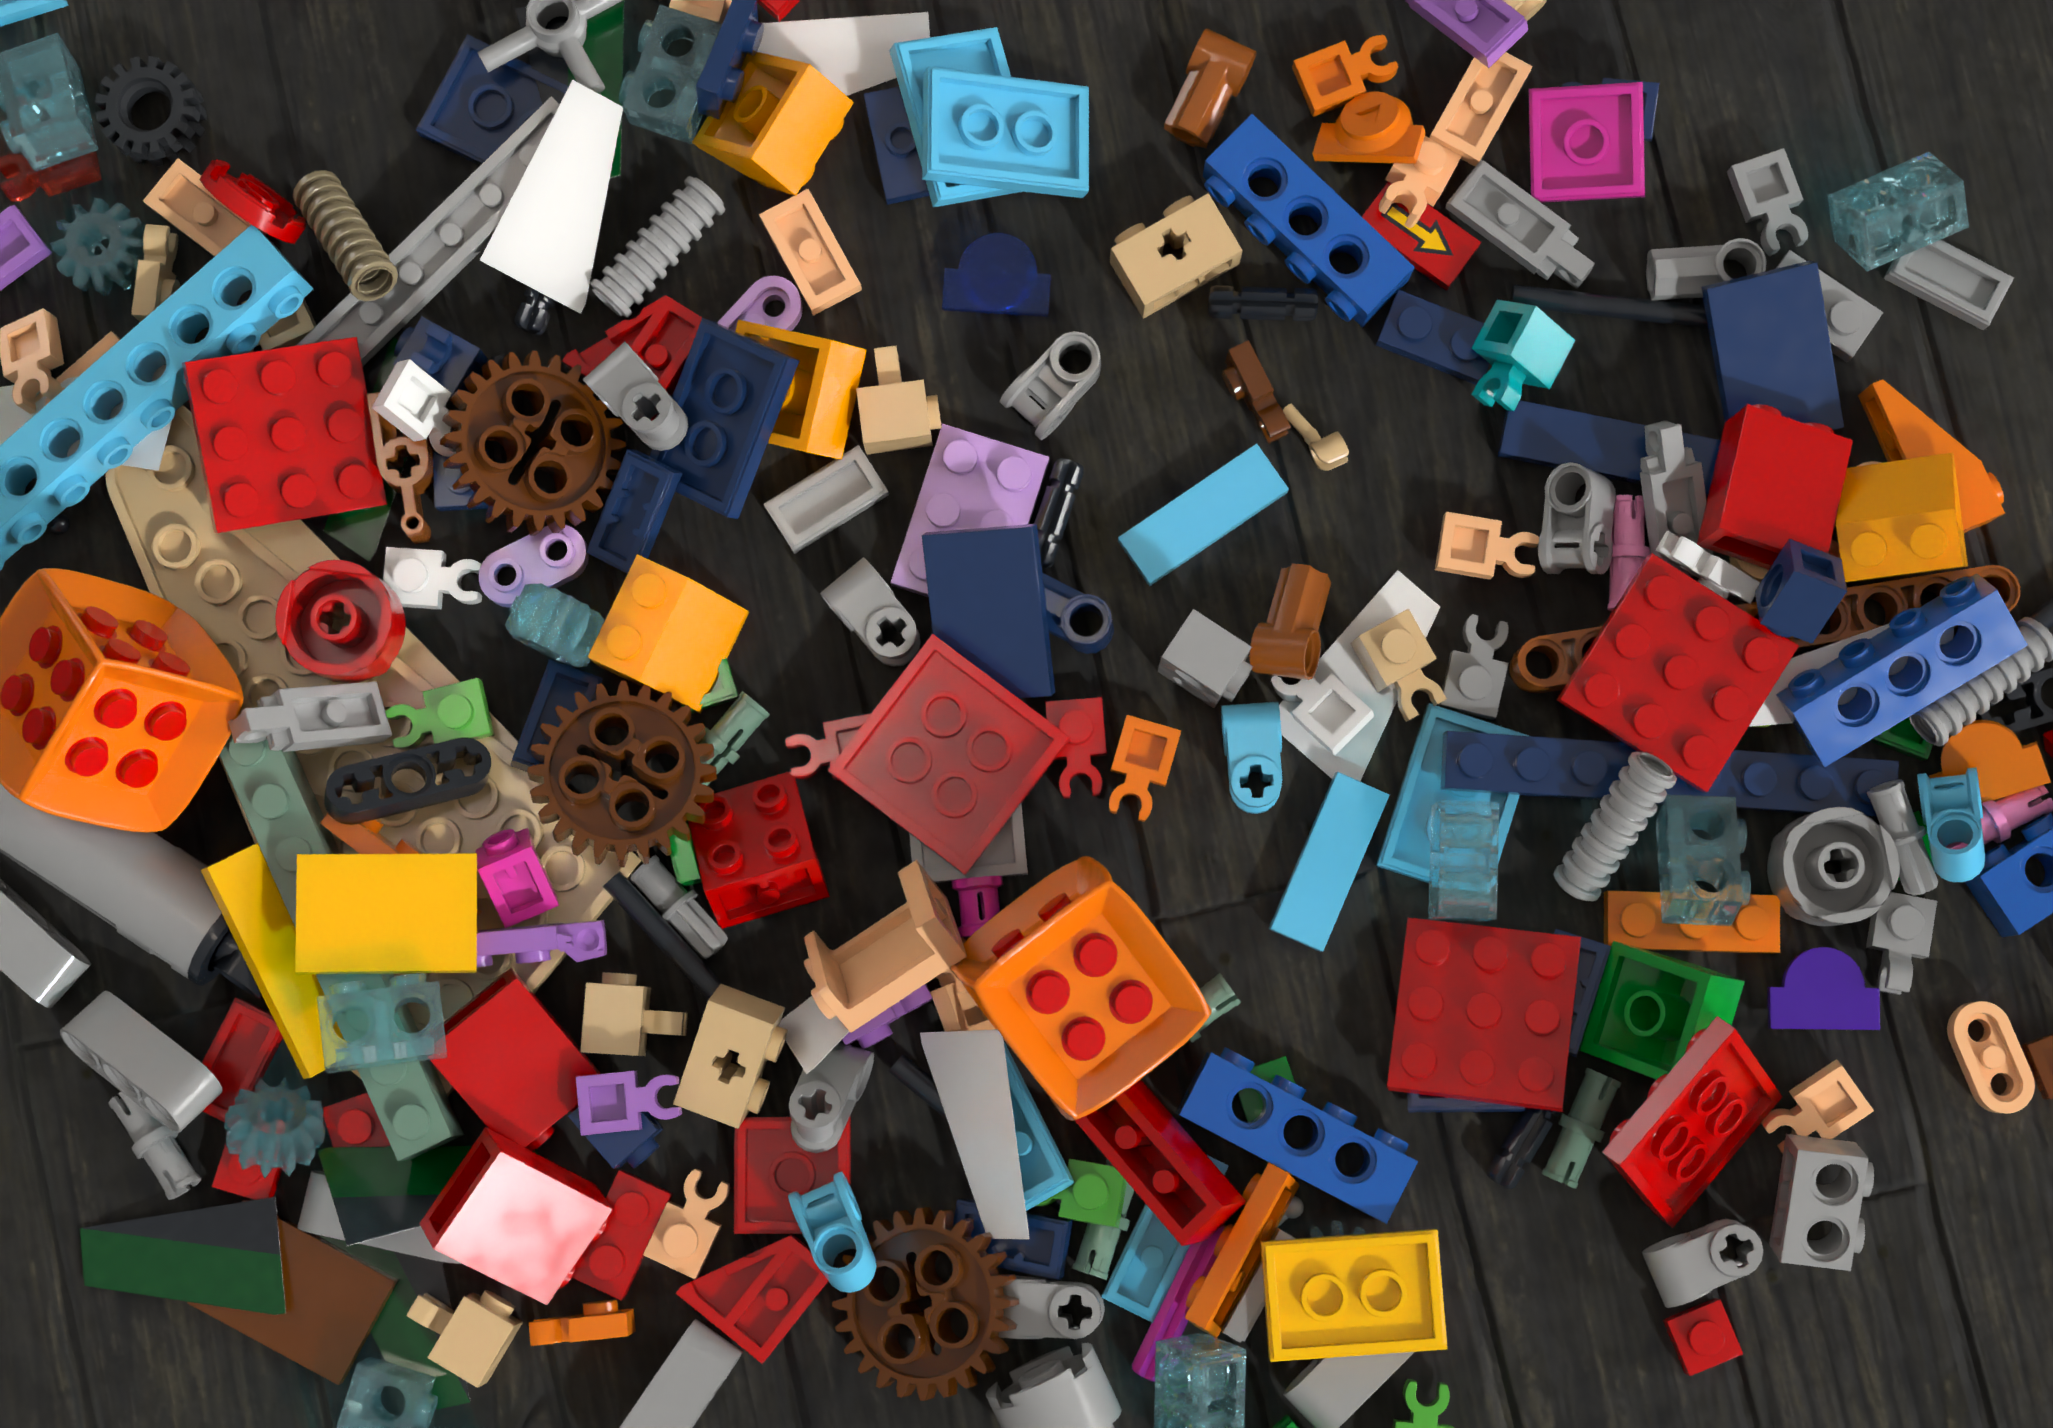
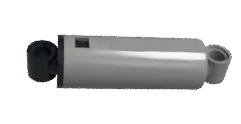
(134, 884)

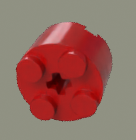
(326, 594)

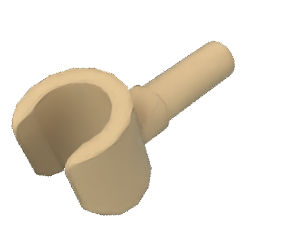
(1326, 452)

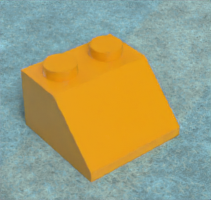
(777, 122)
(821, 392)
(1900, 519)
(667, 633)

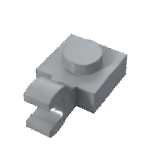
(1901, 931)

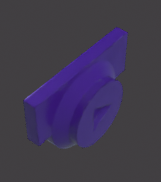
(1823, 992)

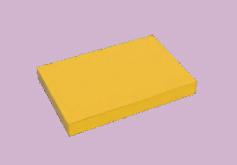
(386, 913)
(1353, 1295)

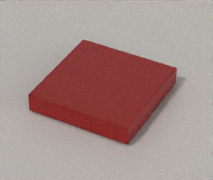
(772, 1166)

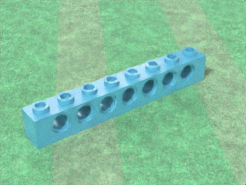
(126, 377)

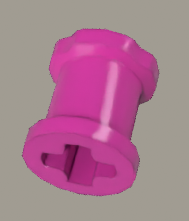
(967, 890)

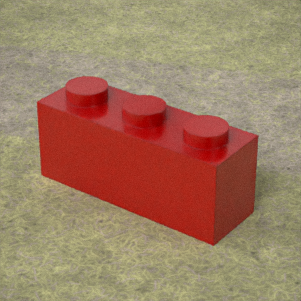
(1163, 1164)

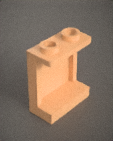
(888, 957)

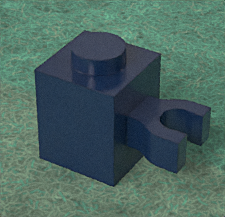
(440, 354)

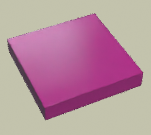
(1587, 142)

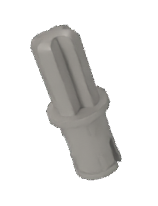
(1898, 819)
(679, 907)

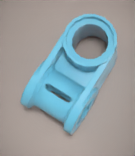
(1253, 745)
(1952, 815)
(831, 1224)

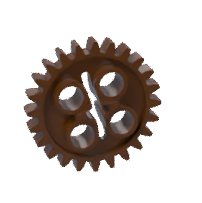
(490, 415)
(594, 815)
(972, 1288)

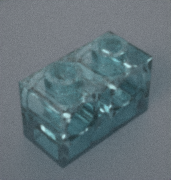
(662, 71)
(1898, 211)
(1689, 859)
(1463, 861)
(384, 1041)
(1199, 1383)
(363, 1400)

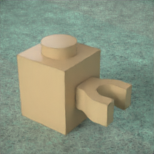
(896, 412)
(1395, 655)
(620, 1017)
(471, 1336)

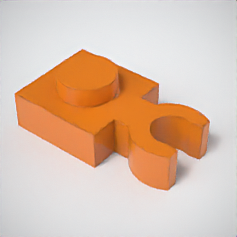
(1335, 76)
(1143, 757)
(597, 1322)

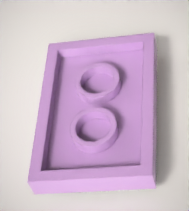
(968, 486)

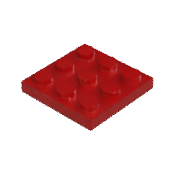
(284, 434)
(1677, 672)
(949, 754)
(1484, 1014)
(1692, 1121)

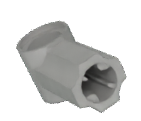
(1684, 270)

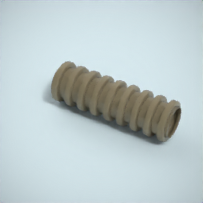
(345, 235)

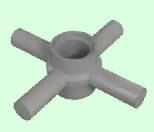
(560, 42)

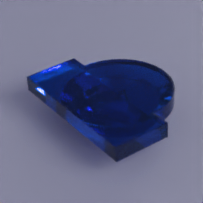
(997, 278)

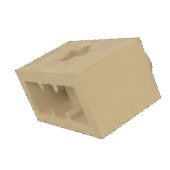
(1160, 280)
(710, 1080)

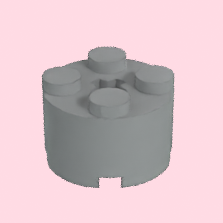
(1832, 834)
(1057, 1393)

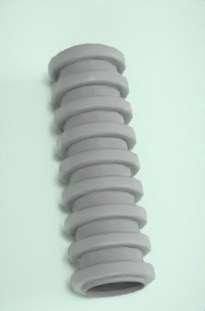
(658, 246)
(1974, 697)
(1614, 826)

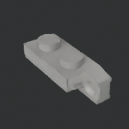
(1519, 225)
(1671, 487)
(315, 718)

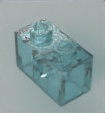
(45, 103)

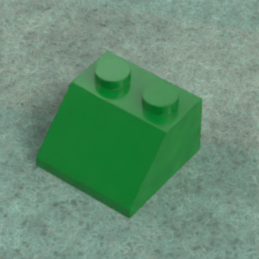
(1653, 1008)

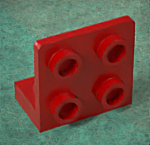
(757, 851)

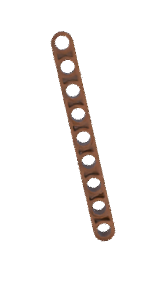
(1846, 621)

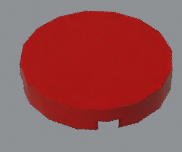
(253, 202)

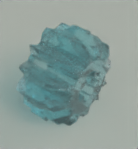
(87, 233)
(554, 624)
(274, 1127)

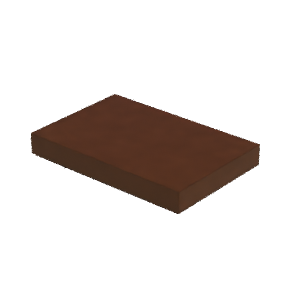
(328, 1305)

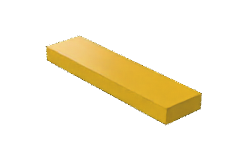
(267, 943)

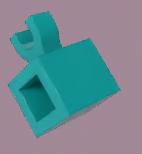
(1522, 349)

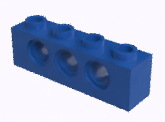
(1257, 152)
(1932, 670)
(2002, 885)
(1371, 1189)

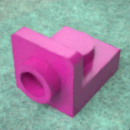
(515, 876)

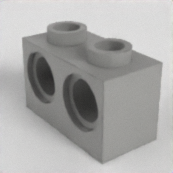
(1206, 660)
(1804, 1203)

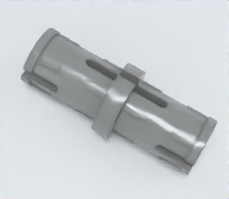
(156, 1146)

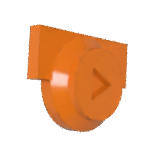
(1371, 130)
(2000, 759)

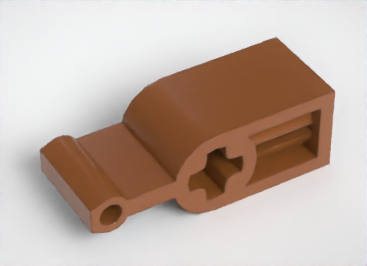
(390, 451)

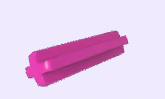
(1170, 1317)

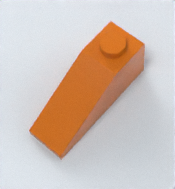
(1909, 434)

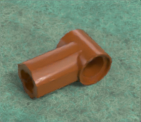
(1214, 76)
(1290, 637)

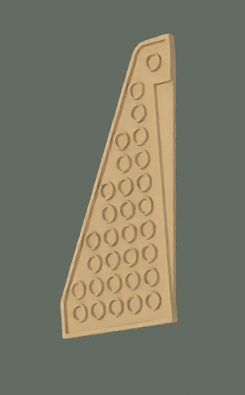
(233, 592)

